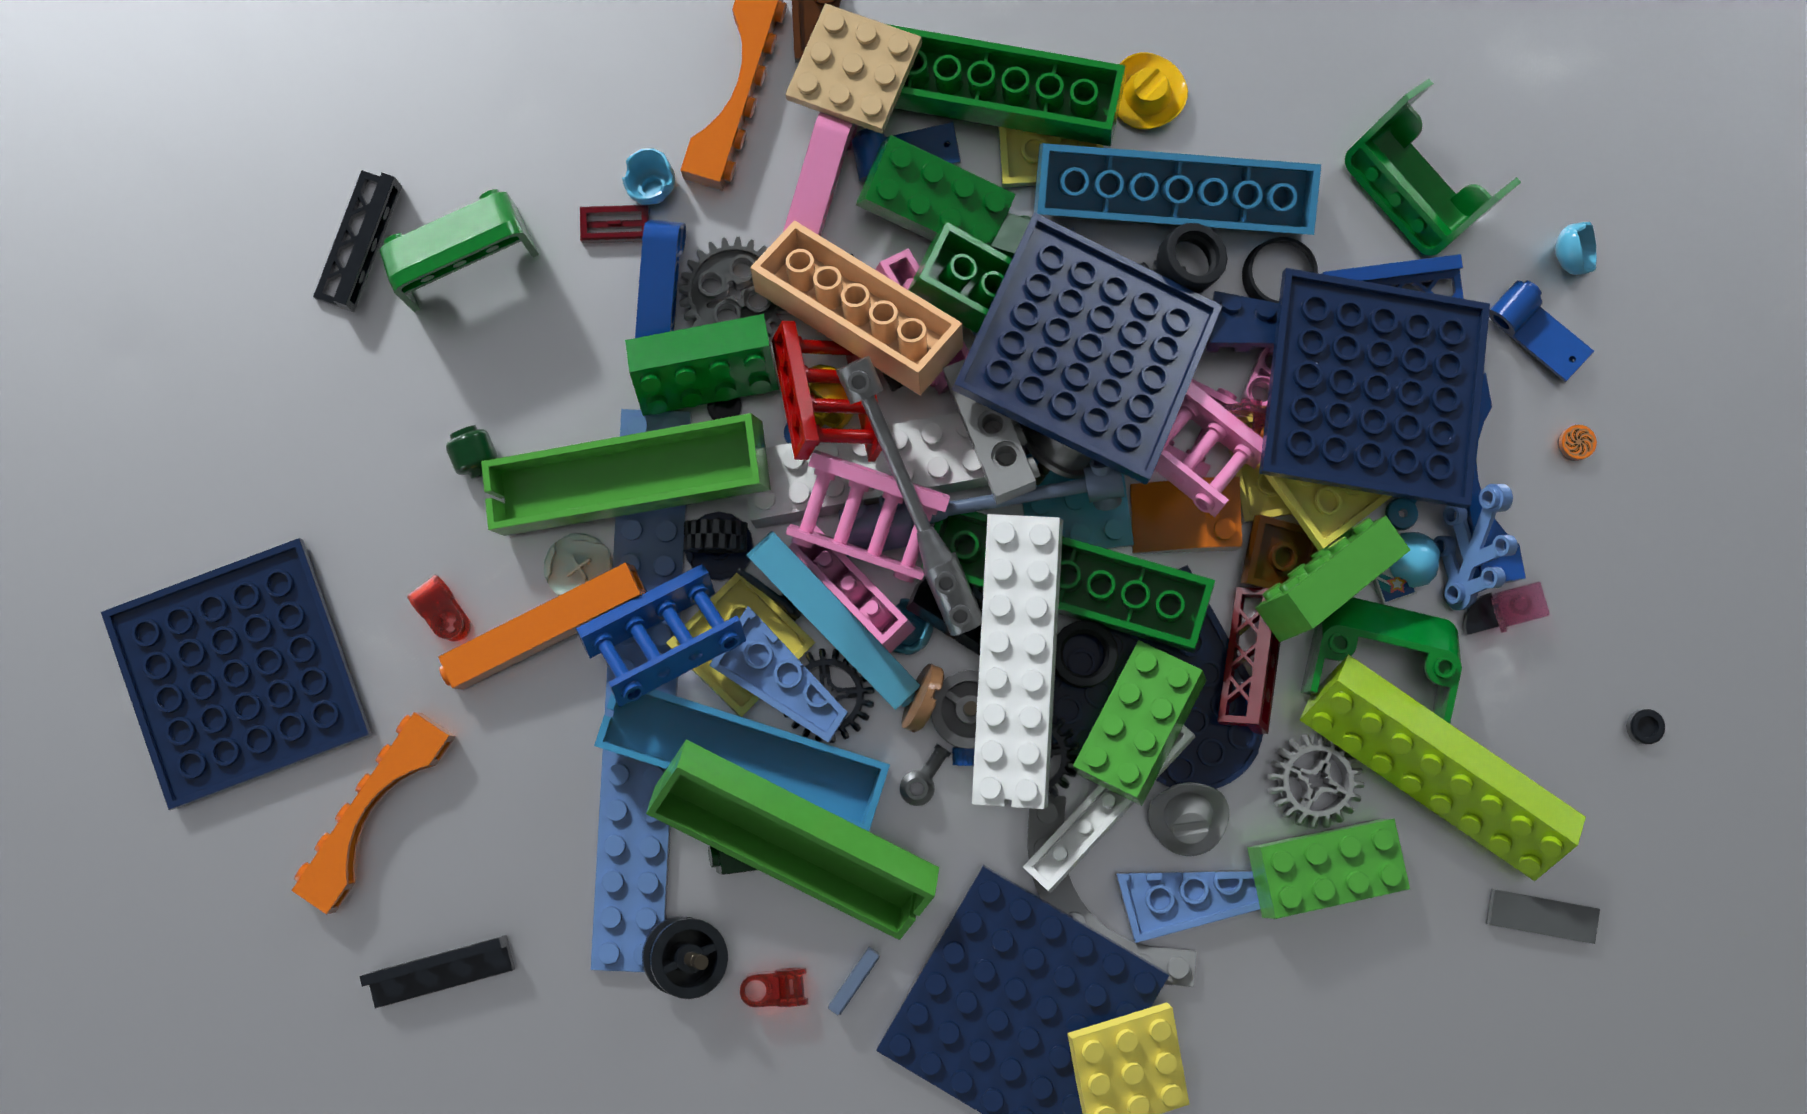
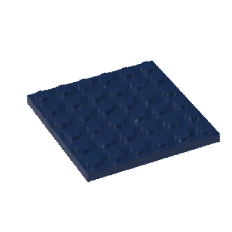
(1088, 348)
(1375, 388)
(235, 673)
(1005, 993)

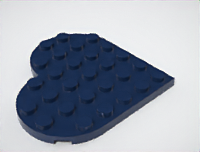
(1217, 751)

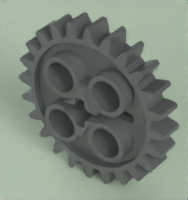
(719, 266)

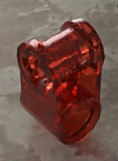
(436, 605)
(777, 988)

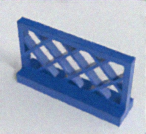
(1410, 272)

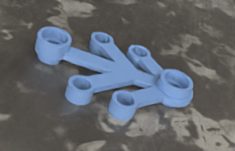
(1460, 589)

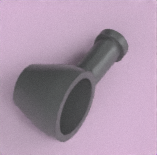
(925, 777)

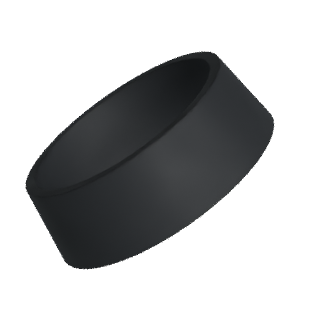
(1247, 275)

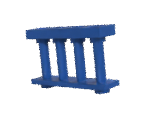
(649, 609)

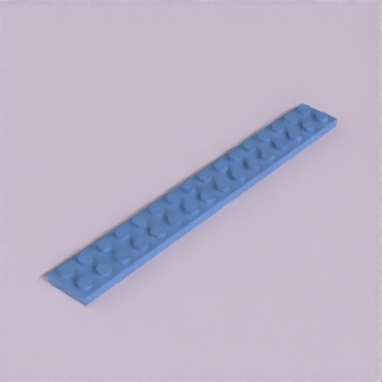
(631, 843)

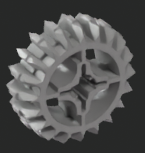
(1311, 795)

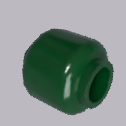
(468, 449)

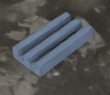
(854, 981)

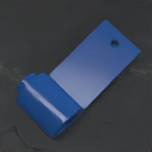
(929, 139)
(1538, 332)

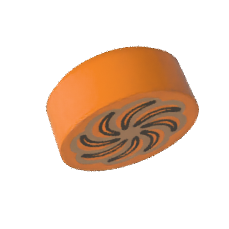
(1577, 442)

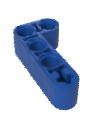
(658, 278)

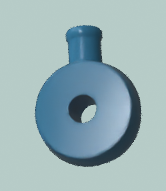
(1410, 513)

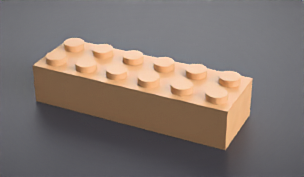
(857, 307)

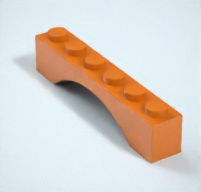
(712, 149)
(332, 870)

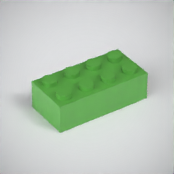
(1331, 578)
(1140, 722)
(1328, 868)

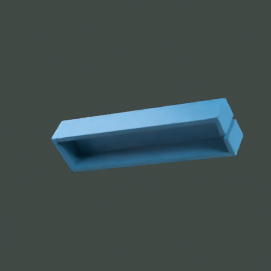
(820, 773)

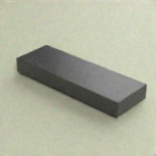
(1543, 916)

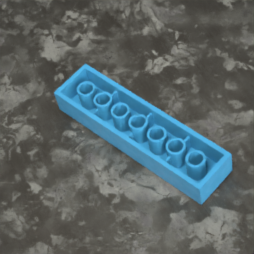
(1177, 188)

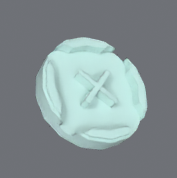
(575, 561)

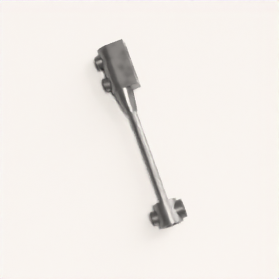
(939, 564)

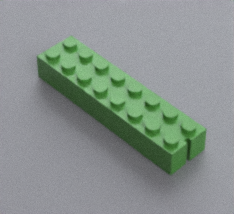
(626, 475)
(793, 840)

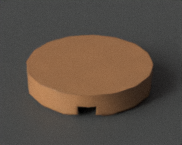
(920, 709)

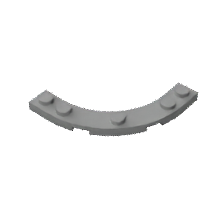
(1041, 826)

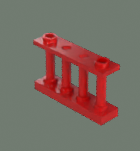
(801, 404)

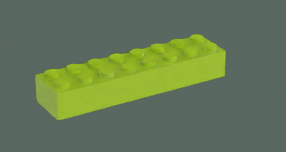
(1443, 768)

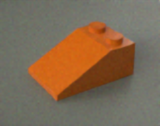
(1170, 522)

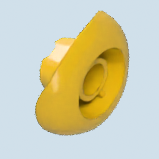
(1151, 92)

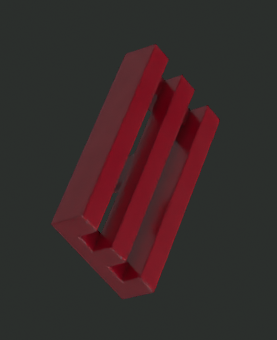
(607, 237)

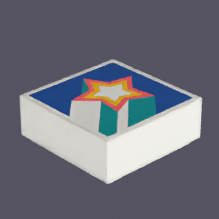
(1392, 588)

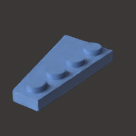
(780, 679)
(1183, 900)

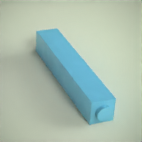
(834, 620)

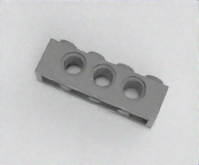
(1004, 481)

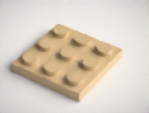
(853, 68)

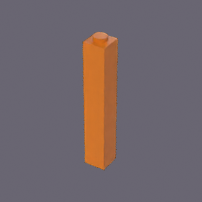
(539, 627)

